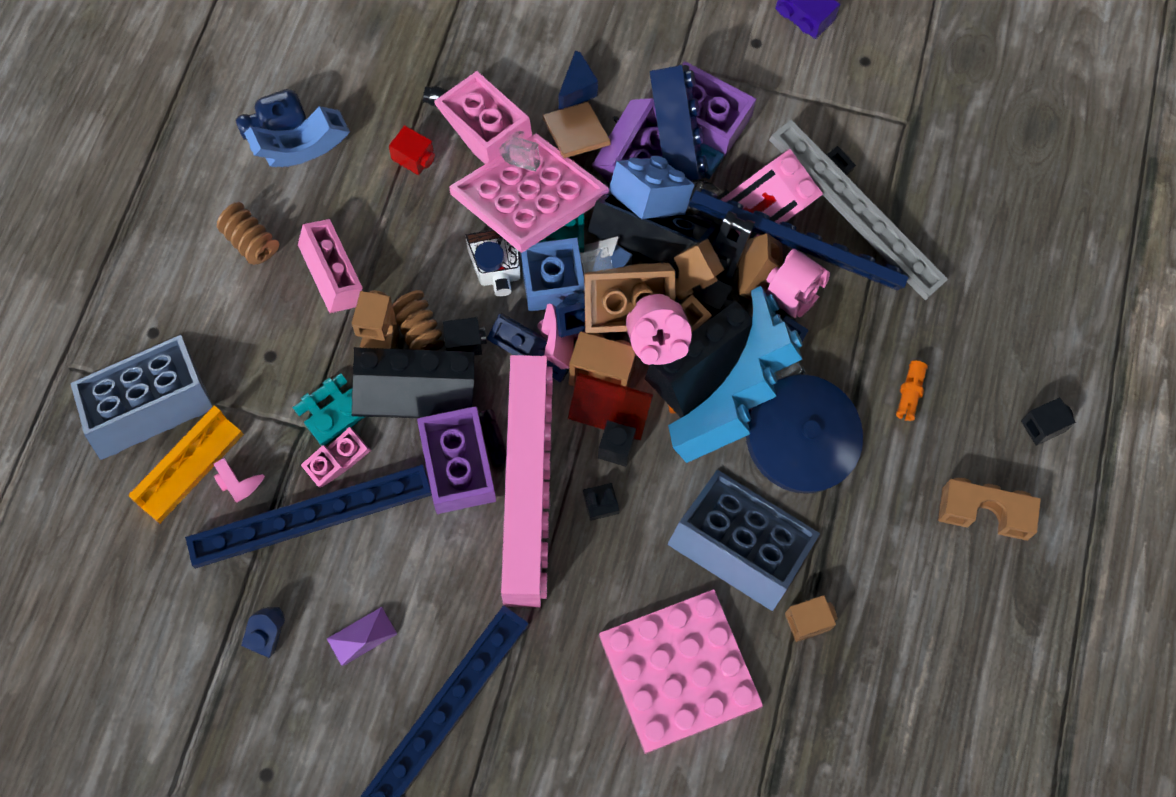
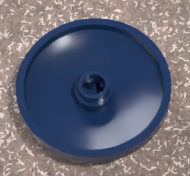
(805, 435)

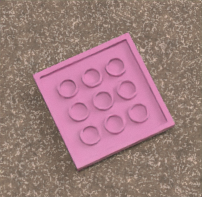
(527, 203)
(680, 671)

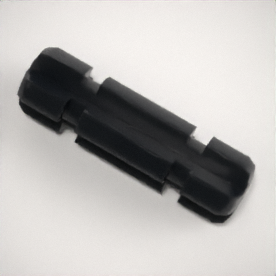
(493, 437)

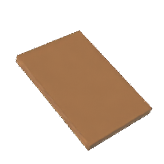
(576, 130)

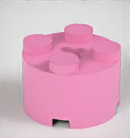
(797, 283)
(658, 330)

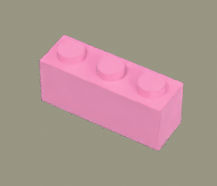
(329, 265)

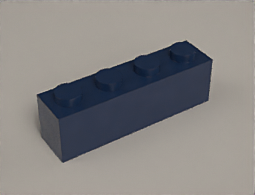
(677, 120)

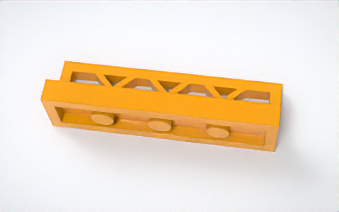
(186, 465)

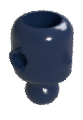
(274, 112)

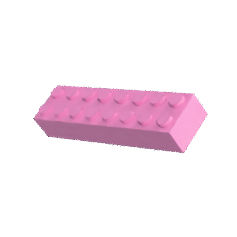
(525, 486)

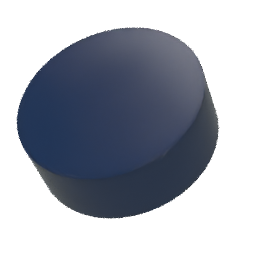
(489, 256)

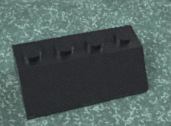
(655, 237)
(709, 361)
(411, 382)

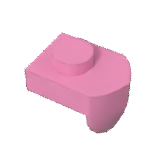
(227, 480)

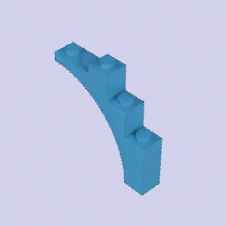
(751, 382)

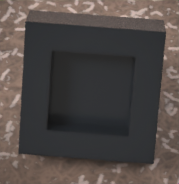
(601, 501)

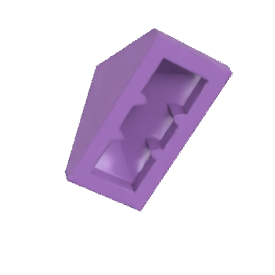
(361, 636)

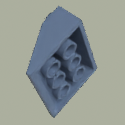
(140, 397)
(743, 539)

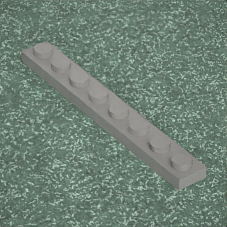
(860, 211)

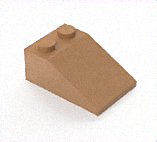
(615, 291)

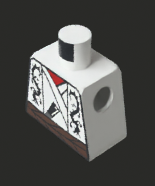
(508, 272)

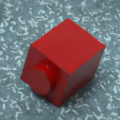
(412, 150)

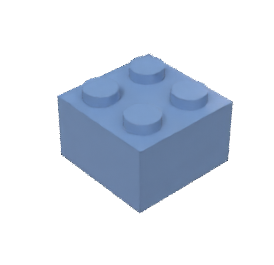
(651, 187)
(551, 272)

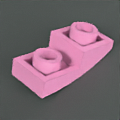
(558, 349)
(335, 459)

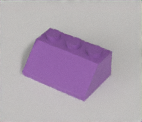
(632, 137)

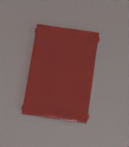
(600, 400)

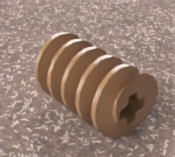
(246, 234)
(415, 322)

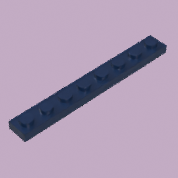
(809, 243)
(307, 516)
(448, 706)

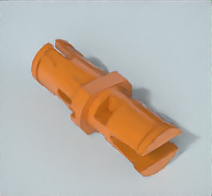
(912, 390)

